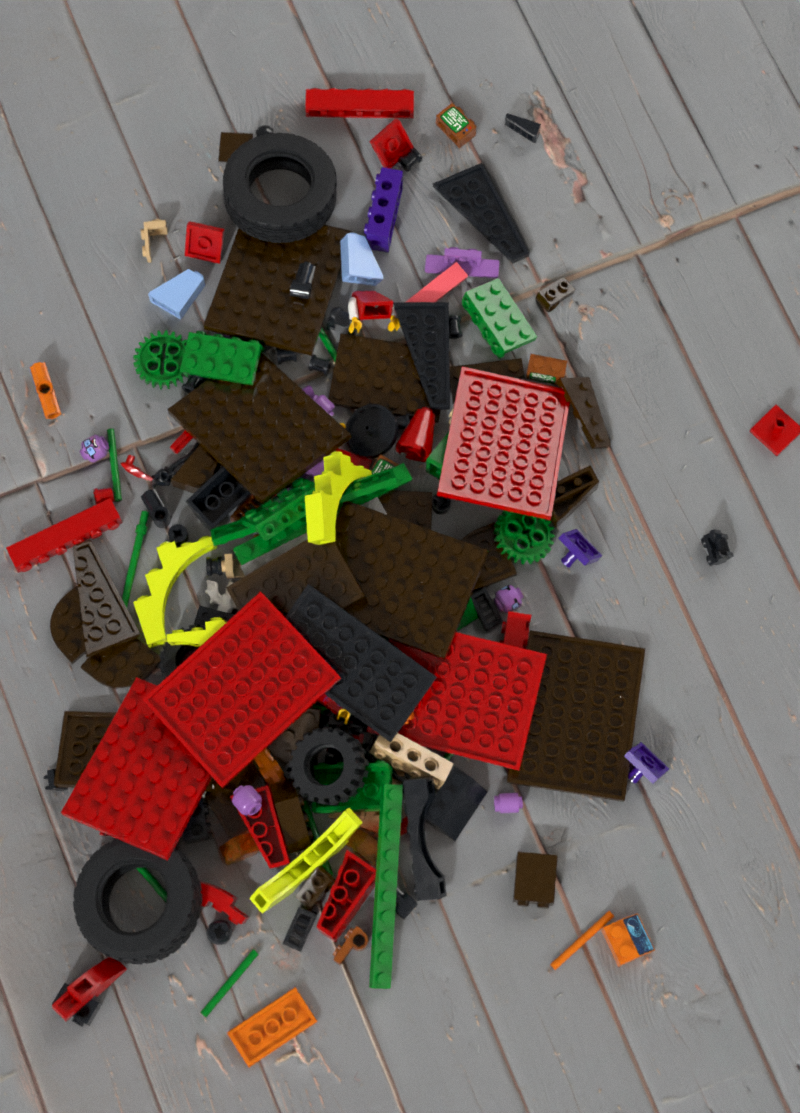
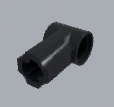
(302, 285)
(155, 508)
(404, 904)

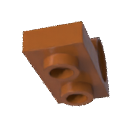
(342, 952)

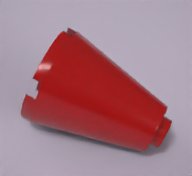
(418, 436)

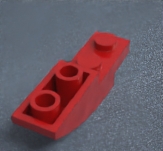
(222, 902)
(87, 986)

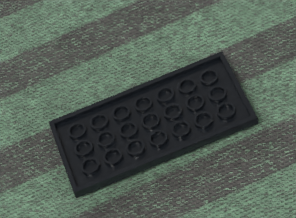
(376, 679)

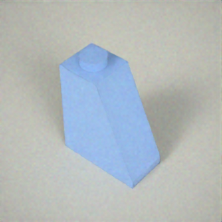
(358, 261)
(178, 293)

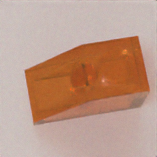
(364, 846)
(239, 849)

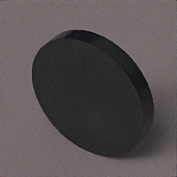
(372, 431)

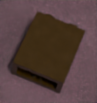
(535, 879)

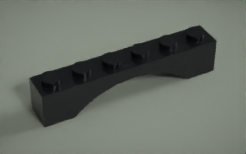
(428, 878)

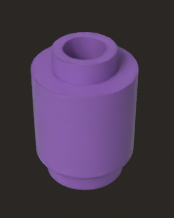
(508, 803)

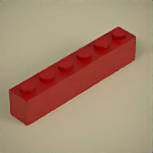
(359, 103)
(64, 535)

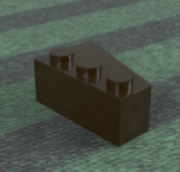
(196, 471)
(572, 493)
(291, 816)

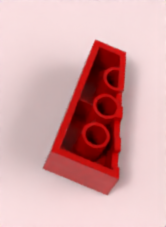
(516, 629)
(267, 831)
(347, 895)

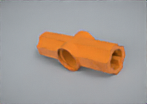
(48, 400)
(269, 767)

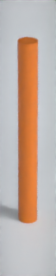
(581, 940)

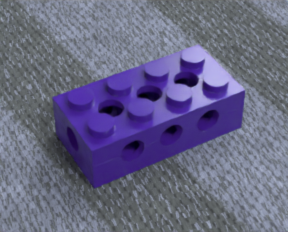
(384, 209)

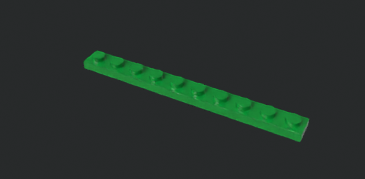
(357, 488)
(257, 547)
(385, 886)

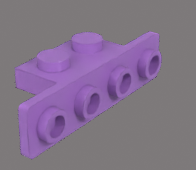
(469, 260)

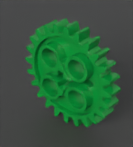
(146, 359)
(523, 535)

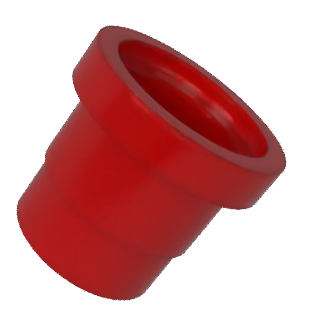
(103, 494)

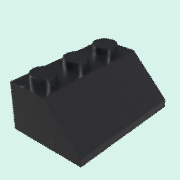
(217, 498)
(455, 804)

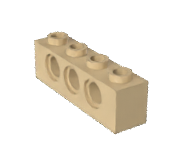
(421, 756)

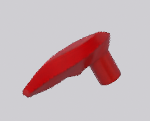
(129, 467)

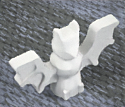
(224, 601)

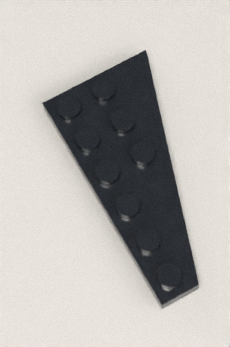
(479, 202)
(427, 338)

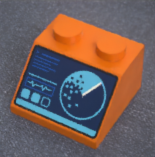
(627, 939)

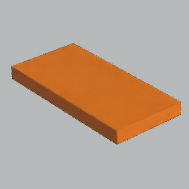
(272, 1027)

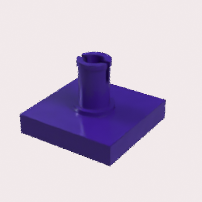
(579, 549)
(645, 764)

